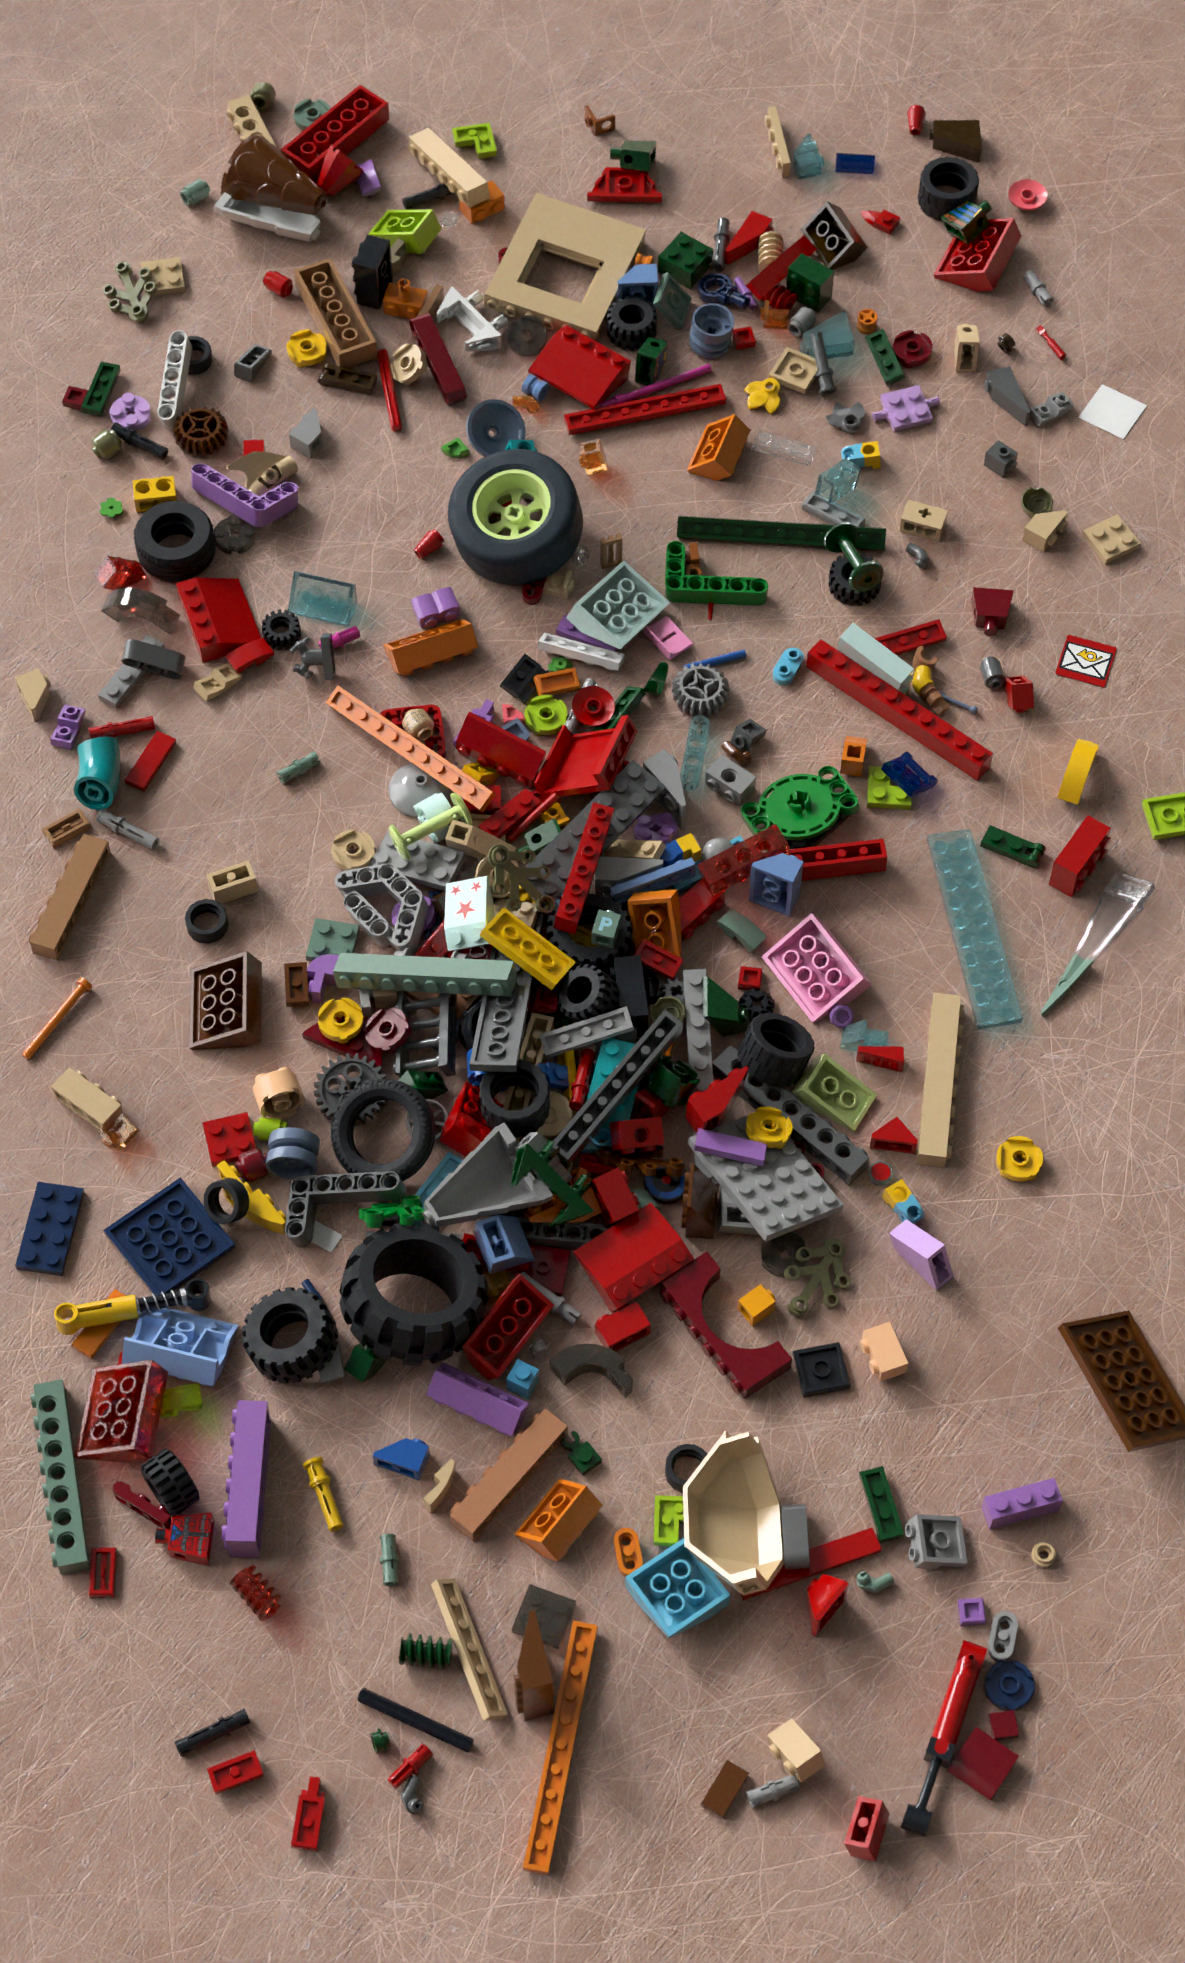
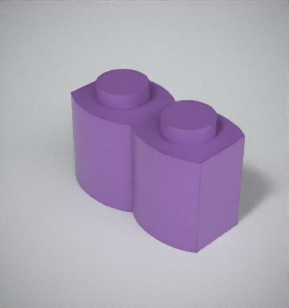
(436, 607)

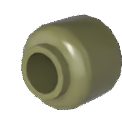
(263, 96)
(106, 444)

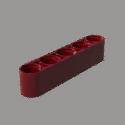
(438, 358)

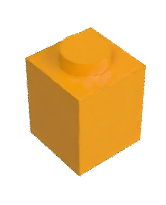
(756, 1304)

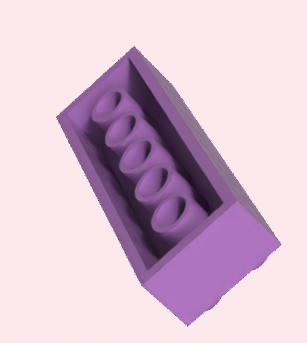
(247, 1480)

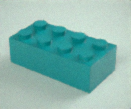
(610, 1055)

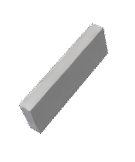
(830, 513)

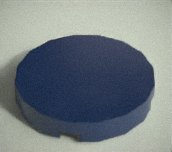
(1009, 1685)

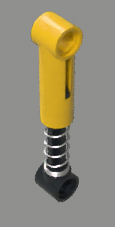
(129, 1307)

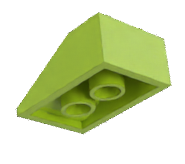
(414, 227)

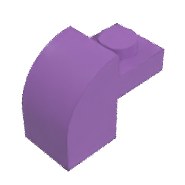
(321, 974)

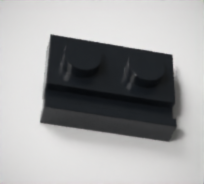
(521, 678)

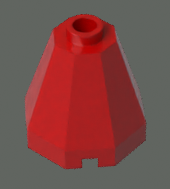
(337, 172)

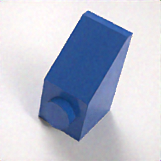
(404, 1457)

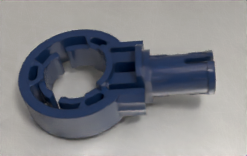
(725, 295)

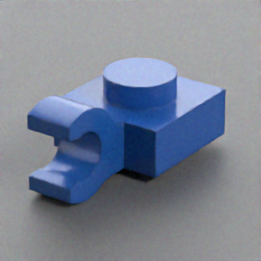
(556, 1075)

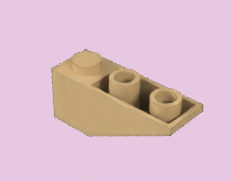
(473, 840)

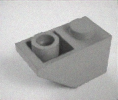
(307, 434)

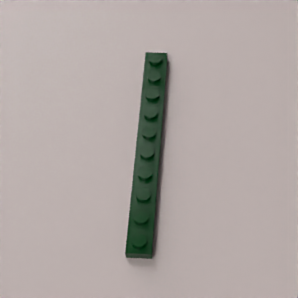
(771, 531)

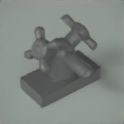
(314, 657)

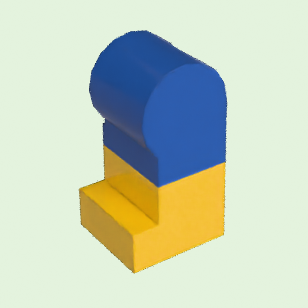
(681, 850)

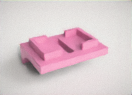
(664, 629)

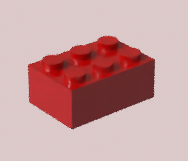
(1080, 856)

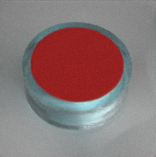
(880, 1173)

